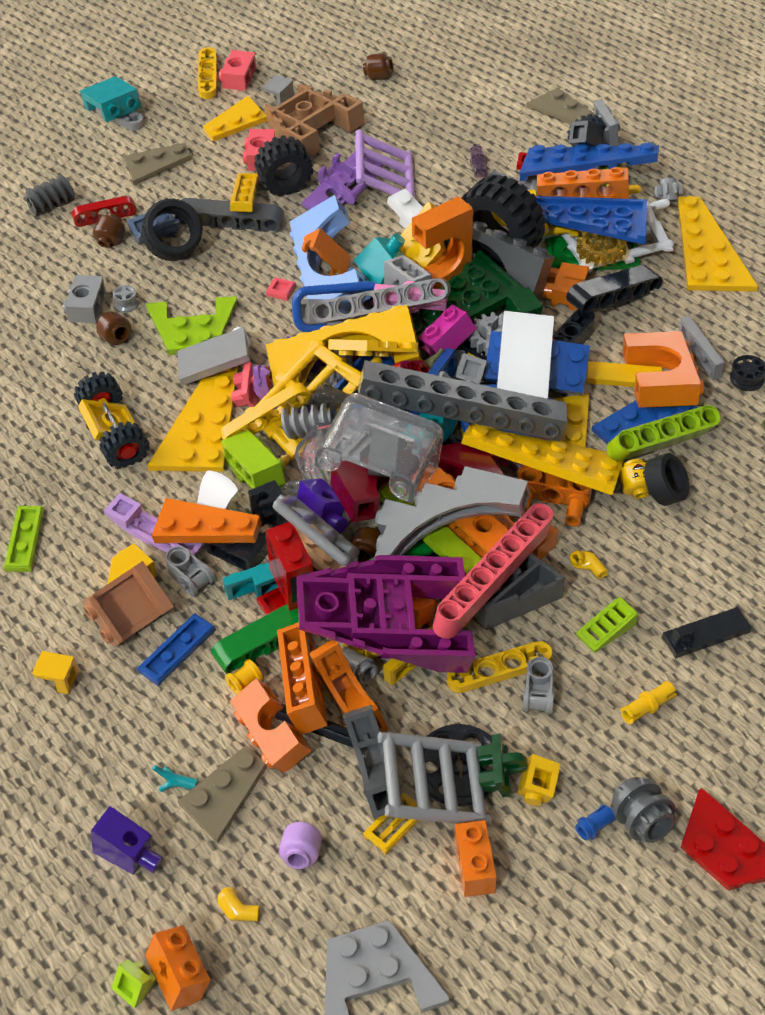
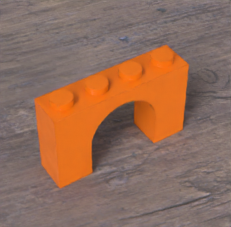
(446, 221)
(668, 388)

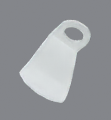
(216, 490)

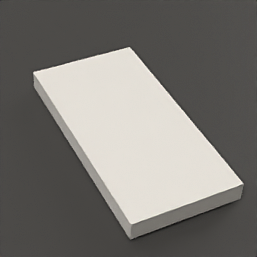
(525, 353)

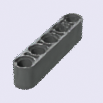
(218, 215)

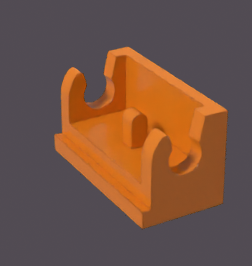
(327, 250)

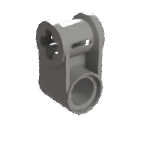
(188, 570)
(539, 690)

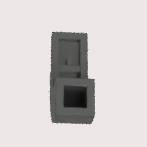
(363, 734)

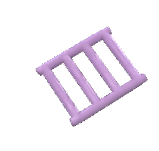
(362, 166)

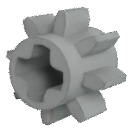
(669, 189)

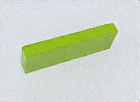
(24, 539)

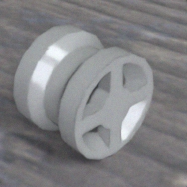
(125, 298)

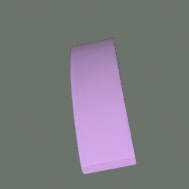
(139, 524)

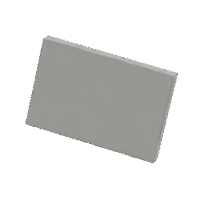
(213, 356)

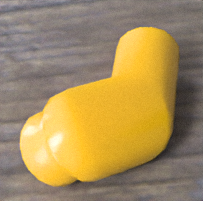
(588, 561)
(233, 907)

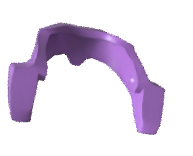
(260, 373)

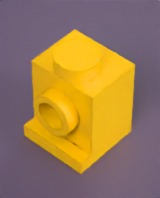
(545, 774)

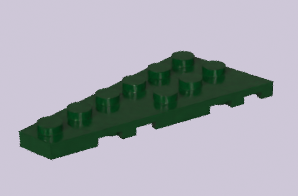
(476, 290)

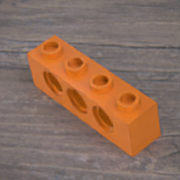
(593, 179)
(470, 528)
(300, 680)

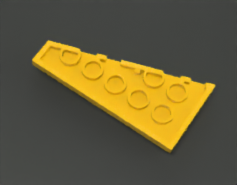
(195, 435)

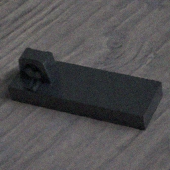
(706, 632)

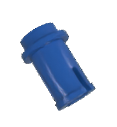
(589, 826)

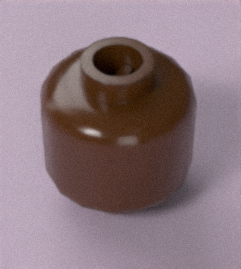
(378, 66)
(108, 230)
(113, 328)
(365, 540)

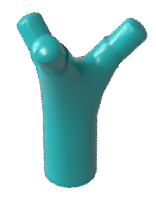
(174, 779)

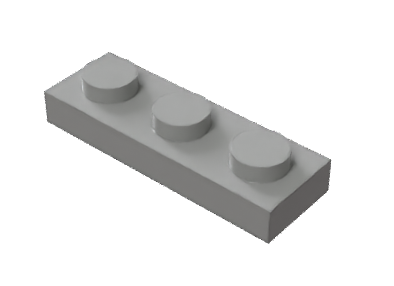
(702, 348)

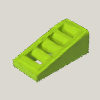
(617, 611)

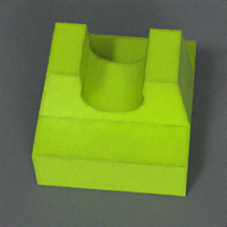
(132, 982)

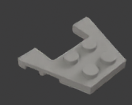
(375, 961)

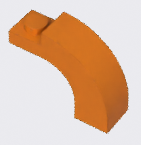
(341, 681)

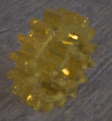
(600, 248)

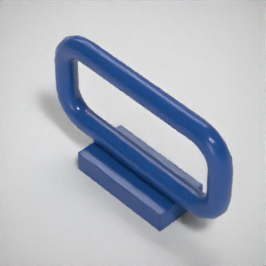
(319, 290)

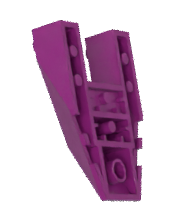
(373, 609)

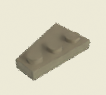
(559, 105)
(154, 161)
(221, 794)

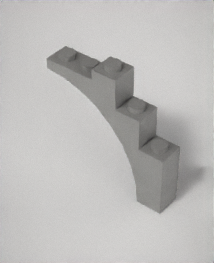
(474, 494)

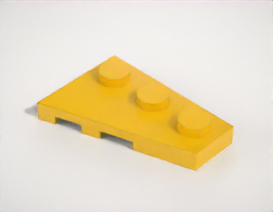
(235, 119)

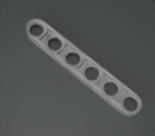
(380, 300)

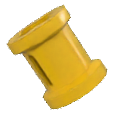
(243, 676)

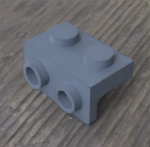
(163, 225)

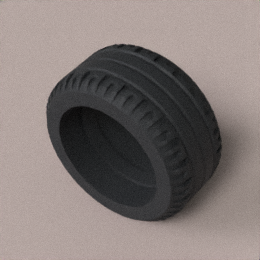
(181, 209)

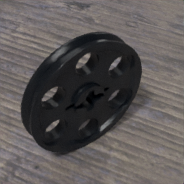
(434, 779)

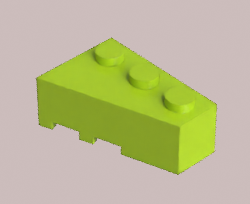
(252, 460)

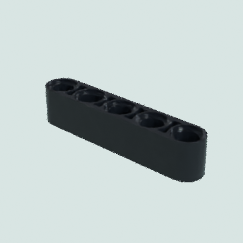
(613, 289)

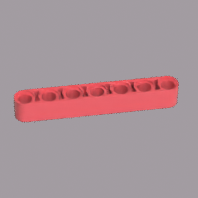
(492, 571)

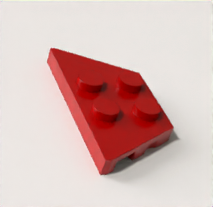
(723, 844)

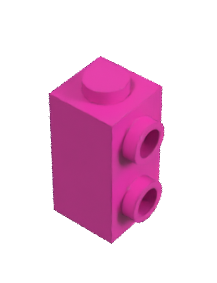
(447, 331)

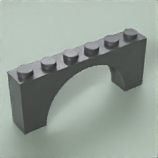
(523, 263)

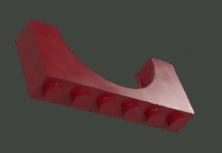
(360, 491)

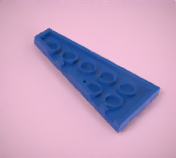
(585, 157)
(602, 216)

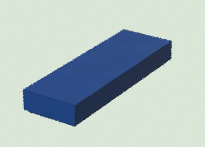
(176, 649)

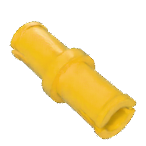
(648, 702)

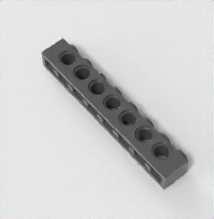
(463, 401)

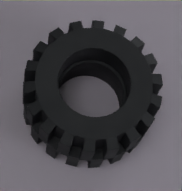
(278, 153)

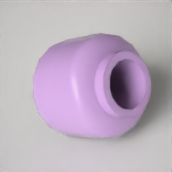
(300, 845)

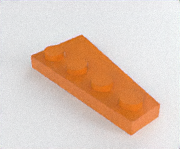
(200, 523)

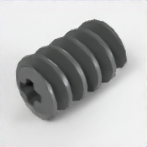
(48, 193)

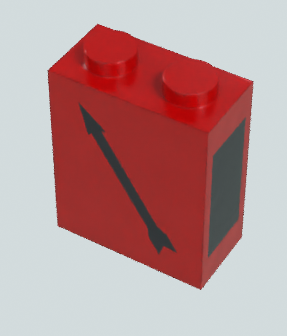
(287, 560)

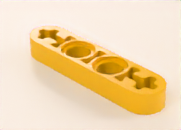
(207, 73)
(292, 396)
(497, 663)

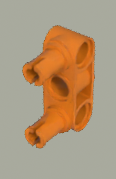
(558, 490)

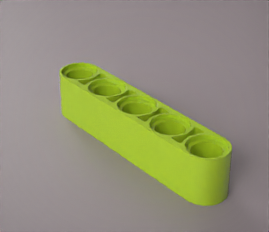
(663, 433)

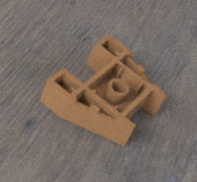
(309, 111)

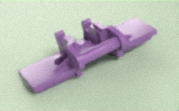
(338, 180)

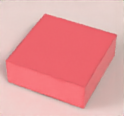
(281, 289)

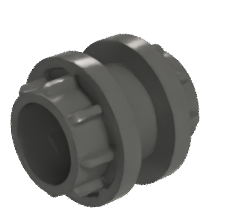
(643, 809)

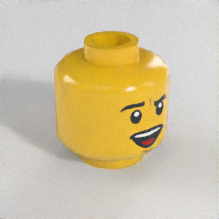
(633, 479)

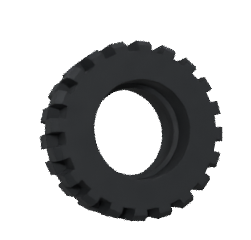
(512, 204)

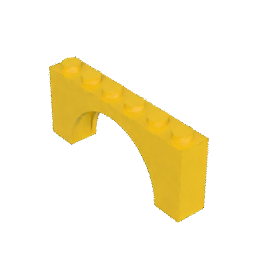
(383, 326)

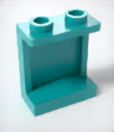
(112, 97)

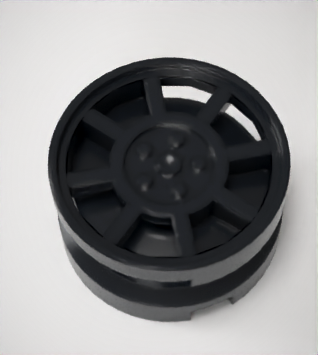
(748, 375)

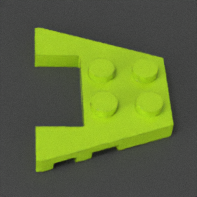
(190, 330)

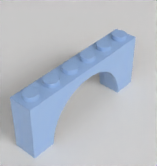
(331, 218)

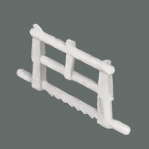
(652, 227)

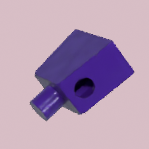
(323, 501)
(109, 839)

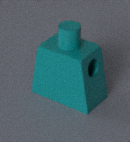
(375, 253)

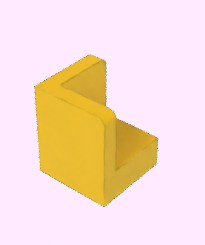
(56, 668)

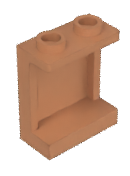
(127, 604)

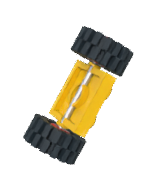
(110, 421)

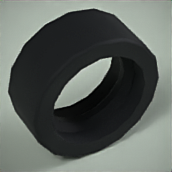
(666, 479)

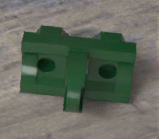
(503, 766)

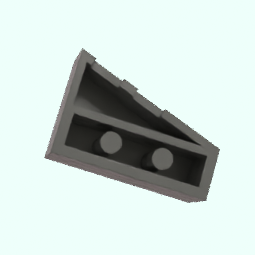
(525, 590)

